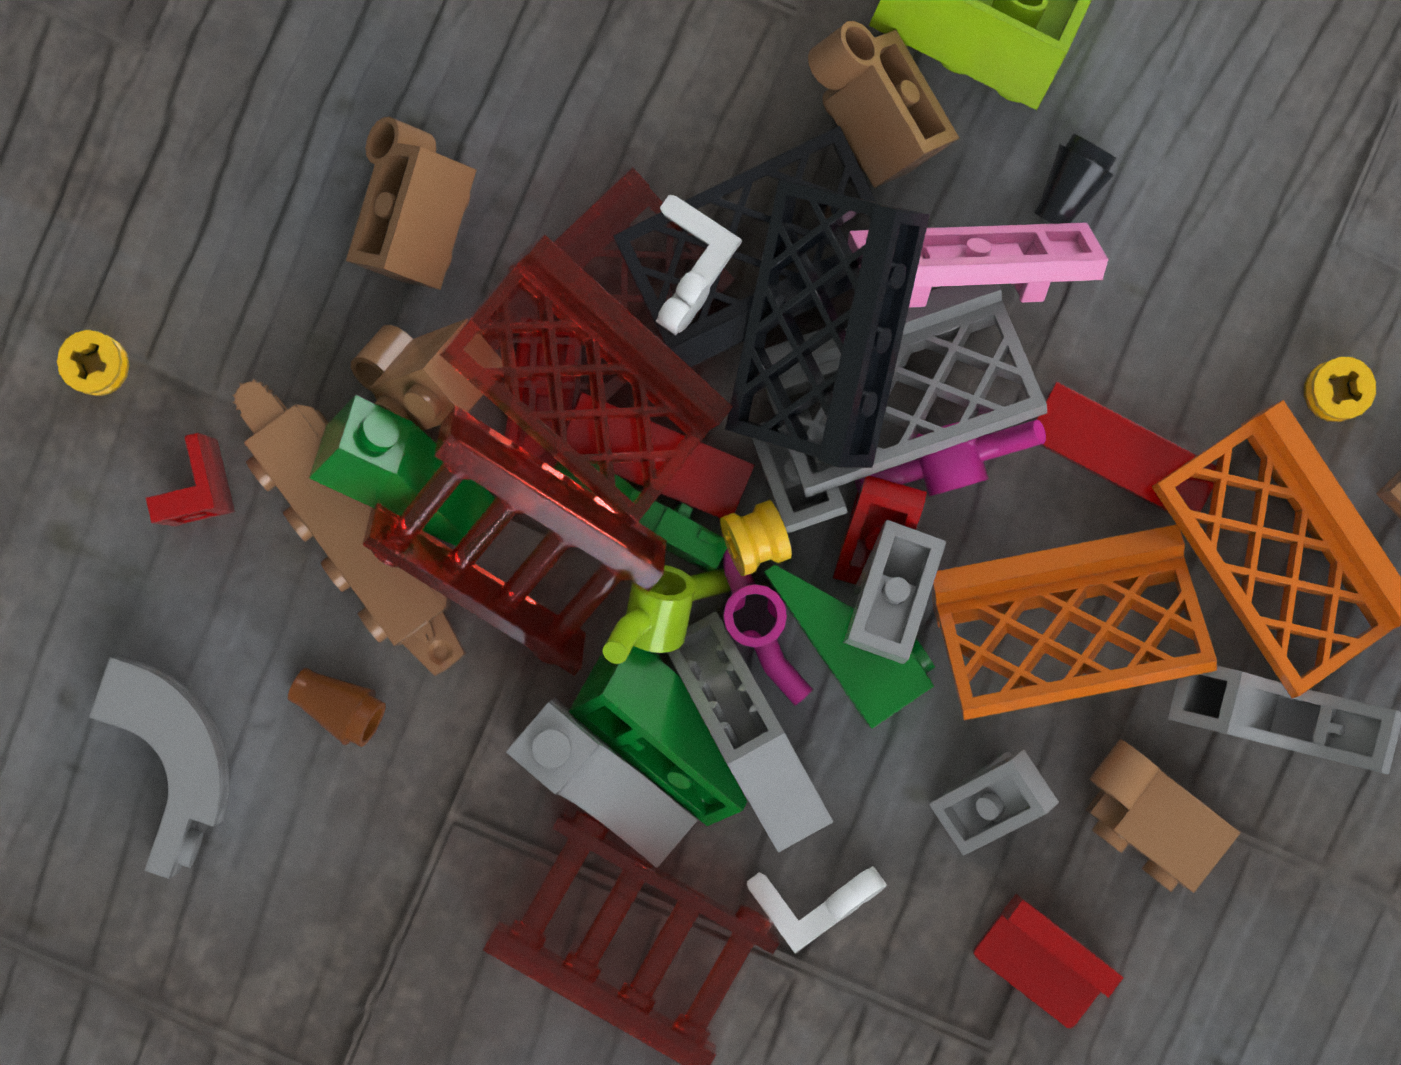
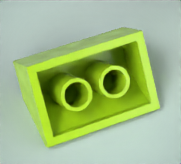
(996, 42)

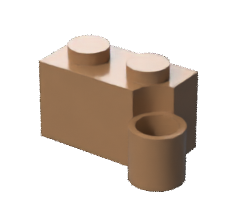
(880, 101)
(409, 206)
(414, 378)
(1157, 819)

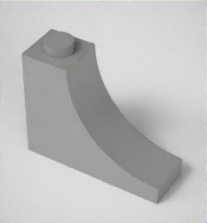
(748, 734)
(601, 782)

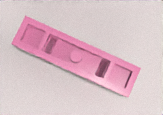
(1005, 254)

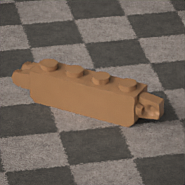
(394, 601)

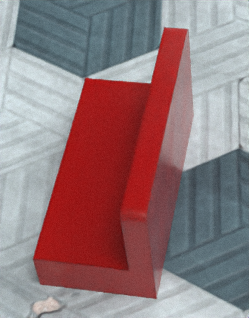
(205, 500)
(1045, 962)

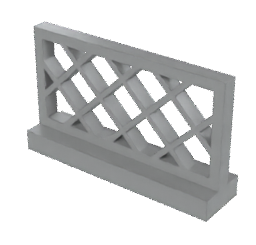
(948, 315)

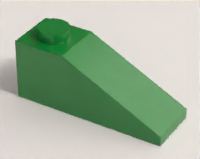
(388, 462)
(870, 681)
(658, 729)

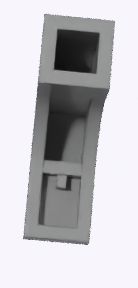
(1308, 724)
(187, 743)

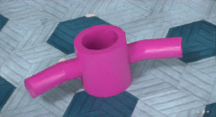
(964, 462)
(765, 646)

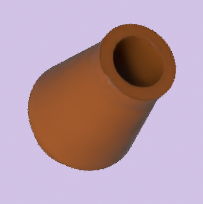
(338, 706)

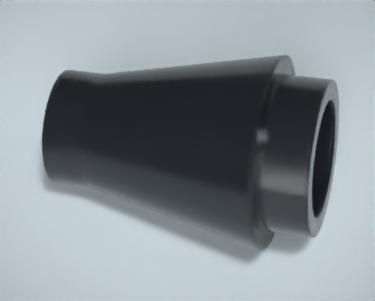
(1074, 180)

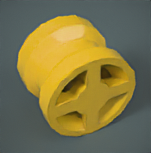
(105, 368)
(1331, 398)
(756, 537)

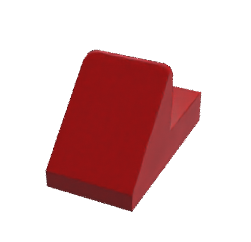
(875, 504)

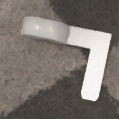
(696, 284)
(836, 908)

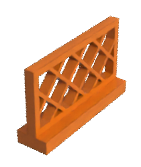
(1318, 507)
(1060, 583)

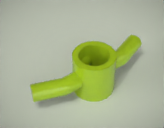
(660, 617)

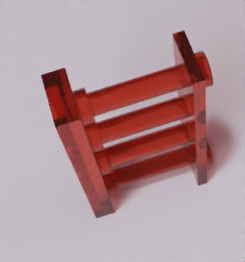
(521, 486)
(578, 973)

